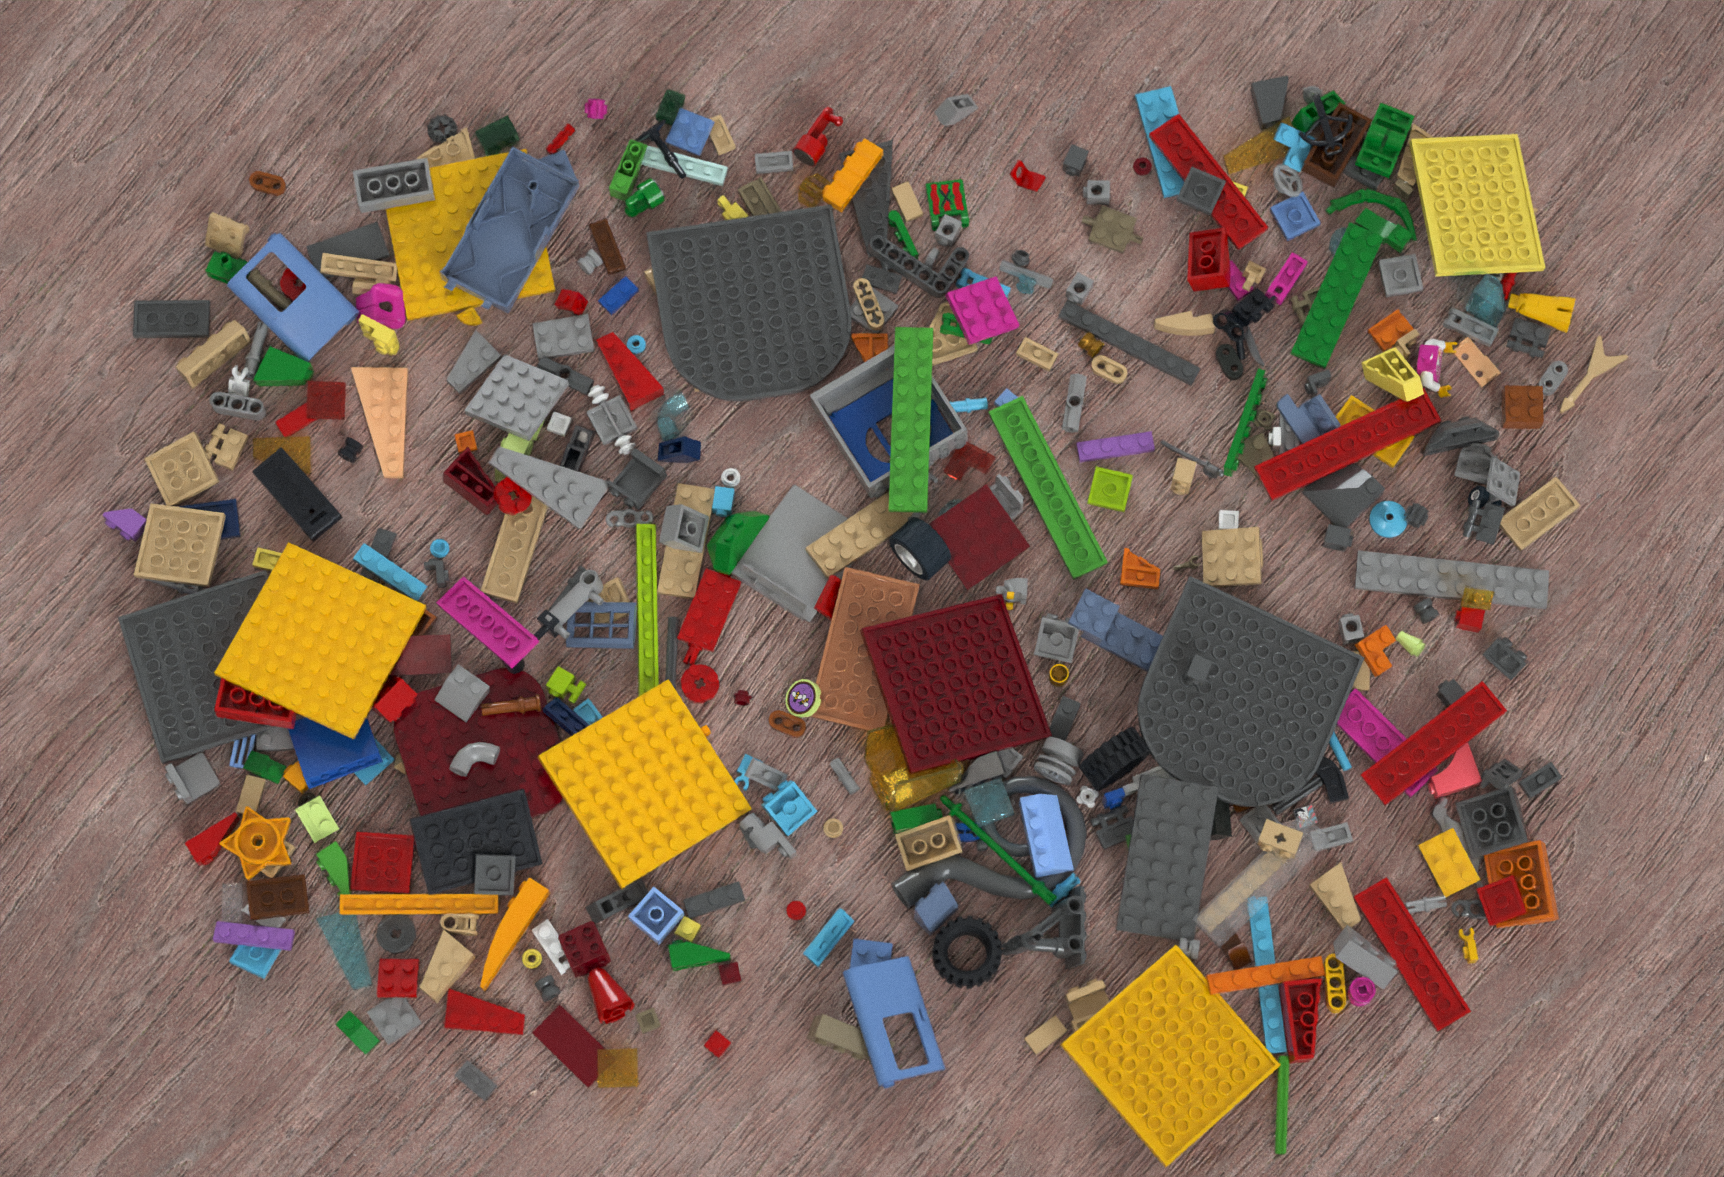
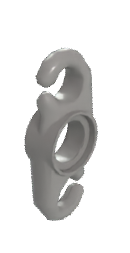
(622, 513)

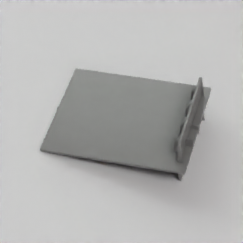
(777, 557)

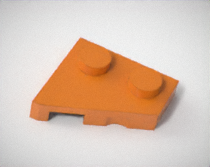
(1138, 572)

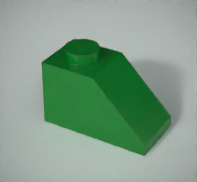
(357, 1032)

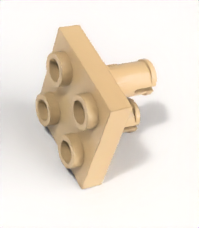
(226, 235)

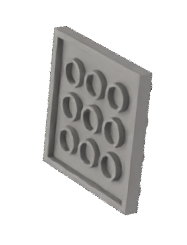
(516, 397)

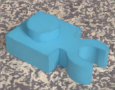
(742, 770)

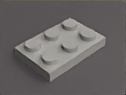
(563, 337)

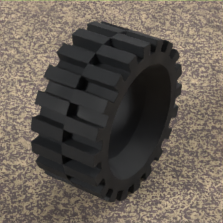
(1114, 758)
(974, 928)

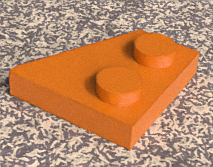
(870, 344)

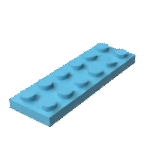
(1156, 109)

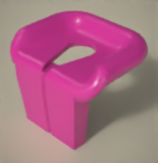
(369, 305)

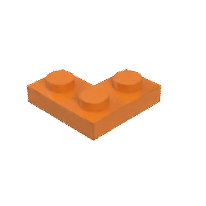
(1372, 650)

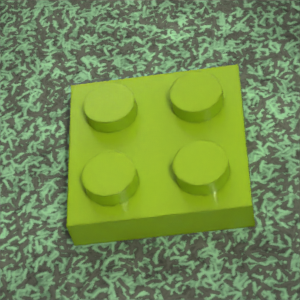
(1110, 489)

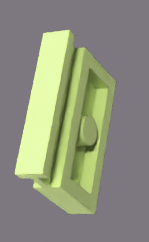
(317, 819)

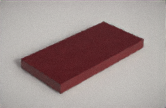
(570, 1044)

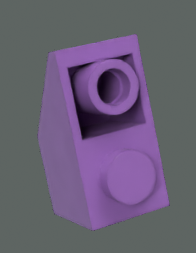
(127, 521)

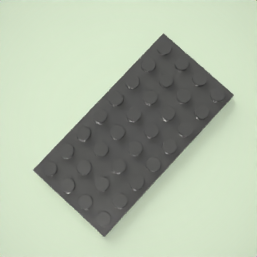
(1166, 858)

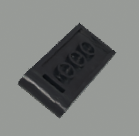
(297, 494)

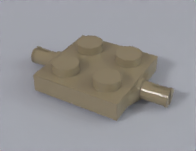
(1112, 229)

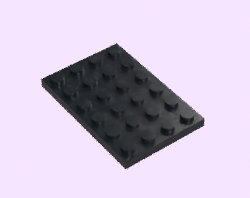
(454, 835)

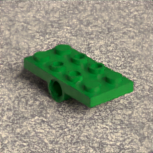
(1384, 140)

